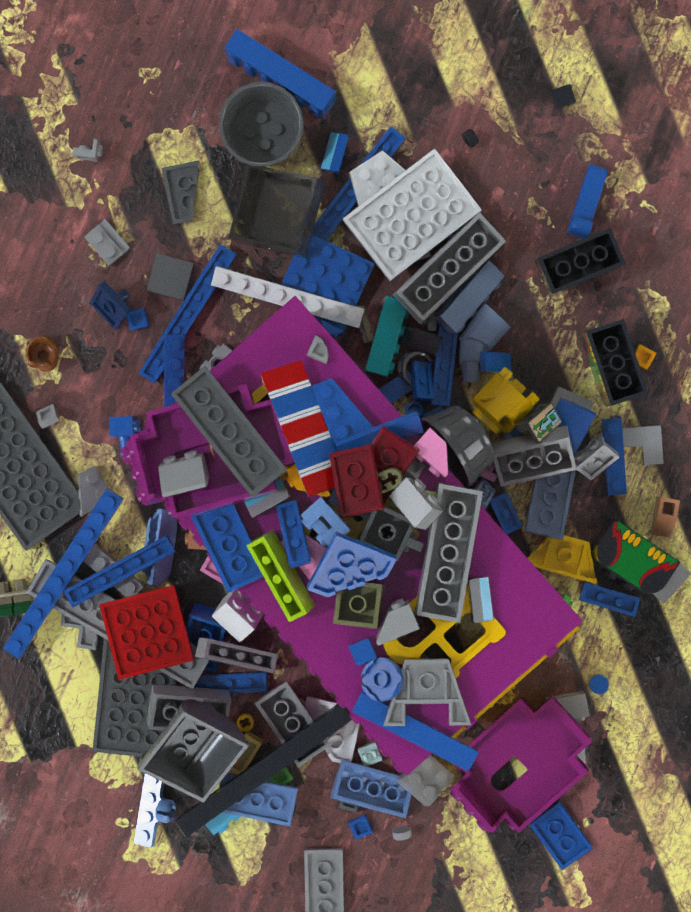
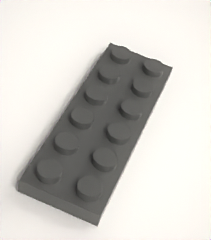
(229, 431)

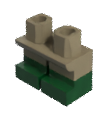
(14, 601)

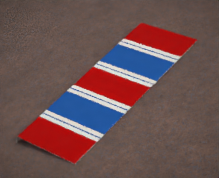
(302, 425)

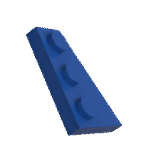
(338, 411)

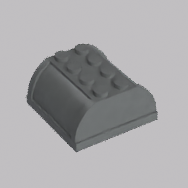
(194, 750)

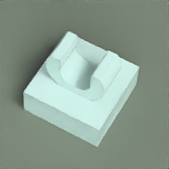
(369, 754)

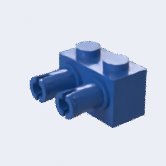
(123, 428)

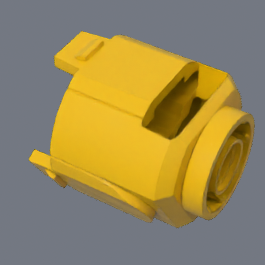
(502, 403)

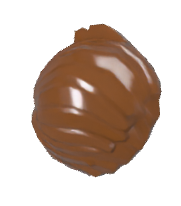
(42, 353)

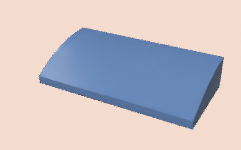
(370, 789)

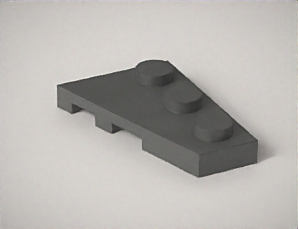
(181, 190)

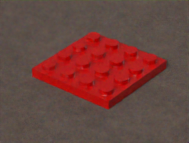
(146, 632)

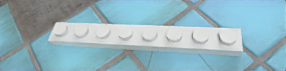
(282, 294)

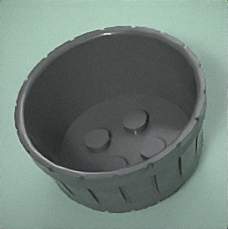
(261, 124)
(466, 441)

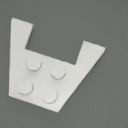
(373, 176)

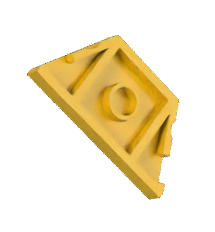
(565, 557)

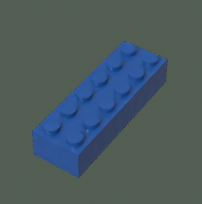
(274, 69)

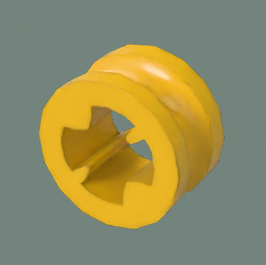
(242, 717)

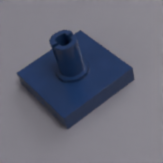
(111, 304)

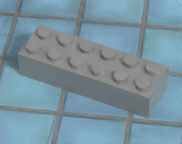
(449, 268)
(448, 554)

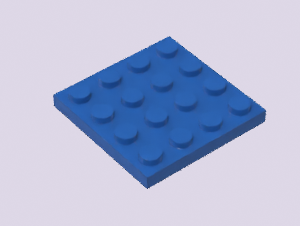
(329, 273)

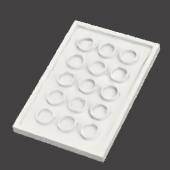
(412, 214)

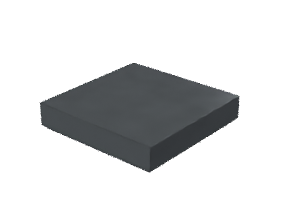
(170, 277)

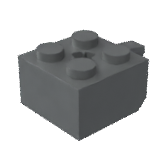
(402, 534)

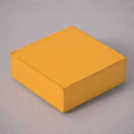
(644, 356)

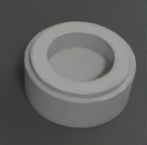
(402, 833)

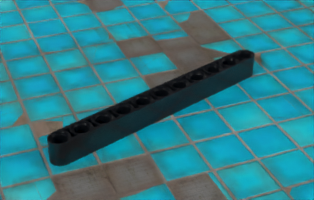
(263, 769)

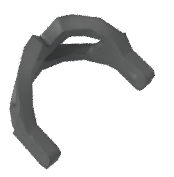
(403, 361)

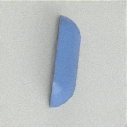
(157, 527)

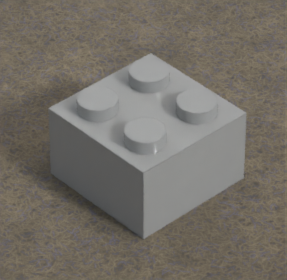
(426, 780)

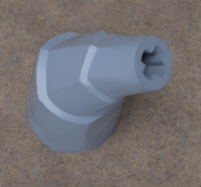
(479, 336)

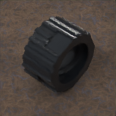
(470, 138)

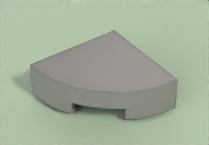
(318, 350)

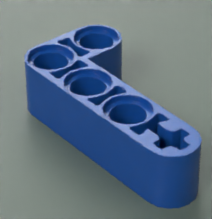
(587, 201)

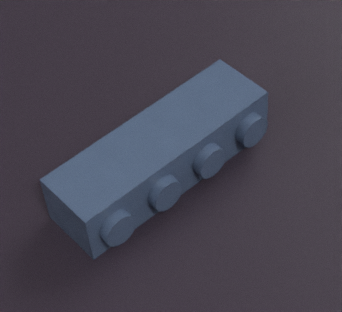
(469, 297)

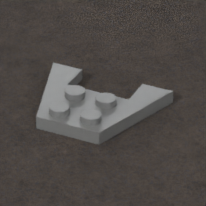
(427, 683)

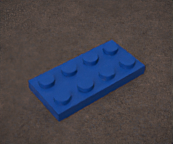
(226, 544)

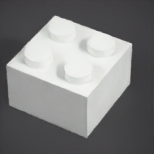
(237, 615)

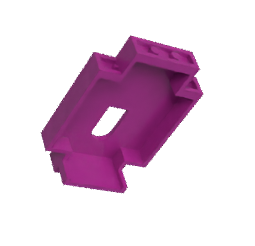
(175, 432)
(544, 742)

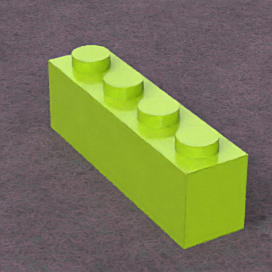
(282, 579)

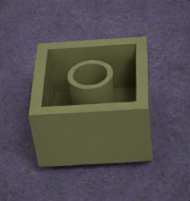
(360, 606)

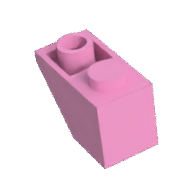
(434, 452)

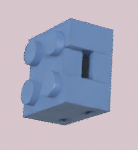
(324, 521)

